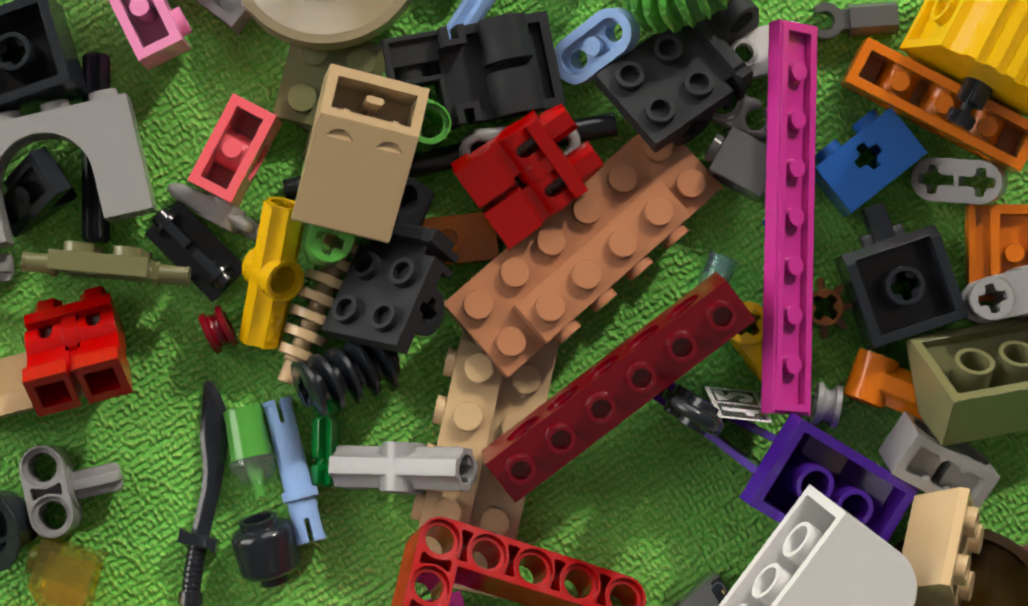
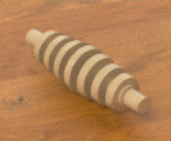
(314, 315)

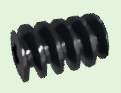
(344, 373)

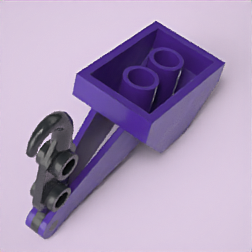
(798, 458)

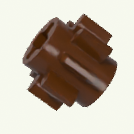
(835, 308)

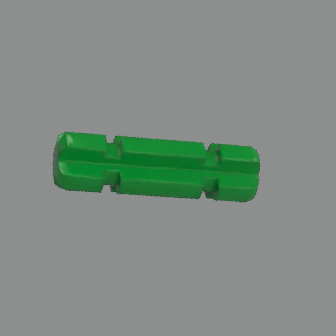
(324, 443)

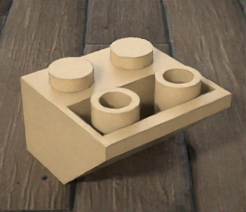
(940, 543)

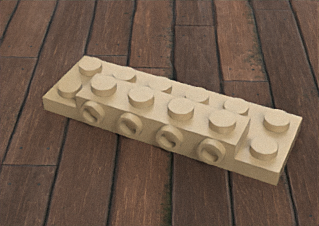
(472, 416)

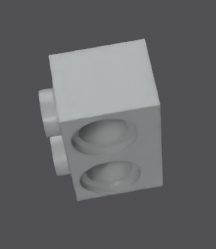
(920, 460)

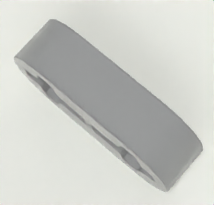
(959, 169)

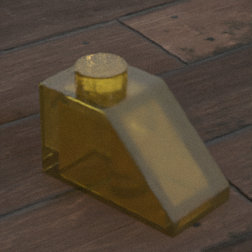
(63, 573)

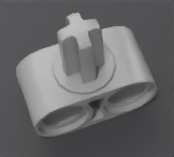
(65, 488)

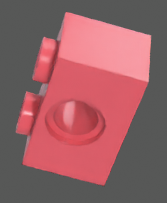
(235, 150)

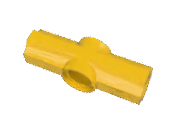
(271, 275)

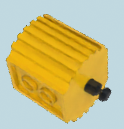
(978, 47)

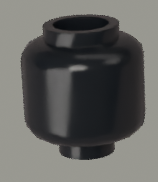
(266, 549)

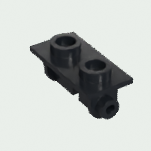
(192, 244)

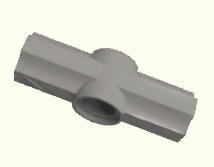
(403, 468)

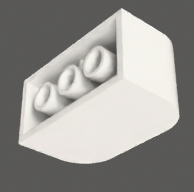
(824, 560)

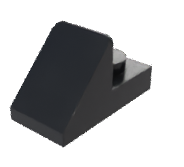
(35, 191)

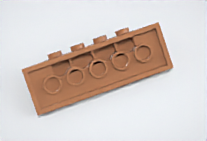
(581, 252)

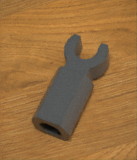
(859, 19)

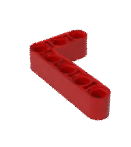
(503, 577)

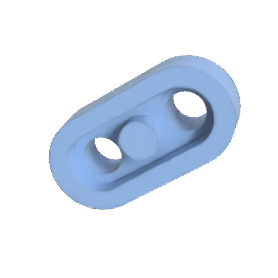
(598, 42)

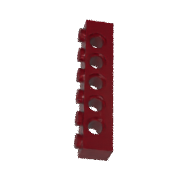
(616, 386)

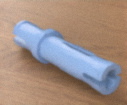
(293, 470)

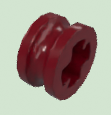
(218, 329)

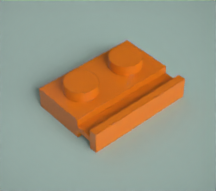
(994, 240)

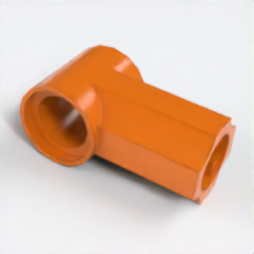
(881, 383)

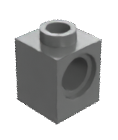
(738, 163)

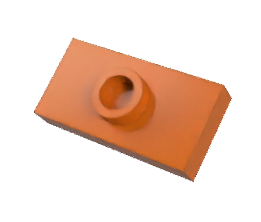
(471, 234)

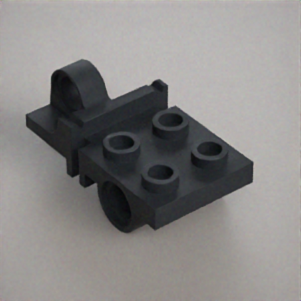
(486, 69)
(683, 77)
(393, 285)

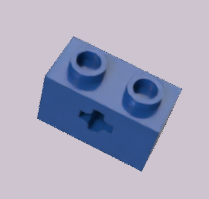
(894, 153)

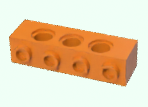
(925, 99)

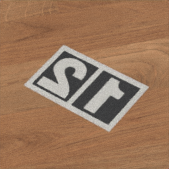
(737, 404)

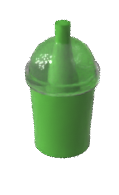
(250, 447)

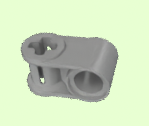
(1009, 295)

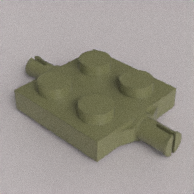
(305, 75)
(89, 261)

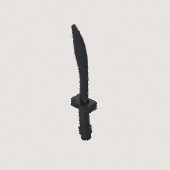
(214, 451)

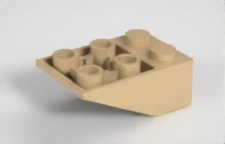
(359, 153)

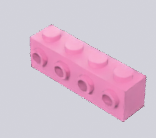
(153, 29)

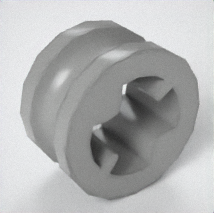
(826, 405)

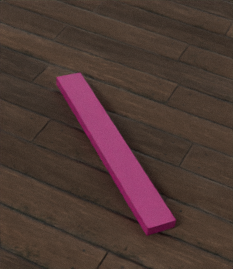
(789, 219)

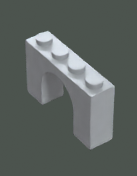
(106, 134)

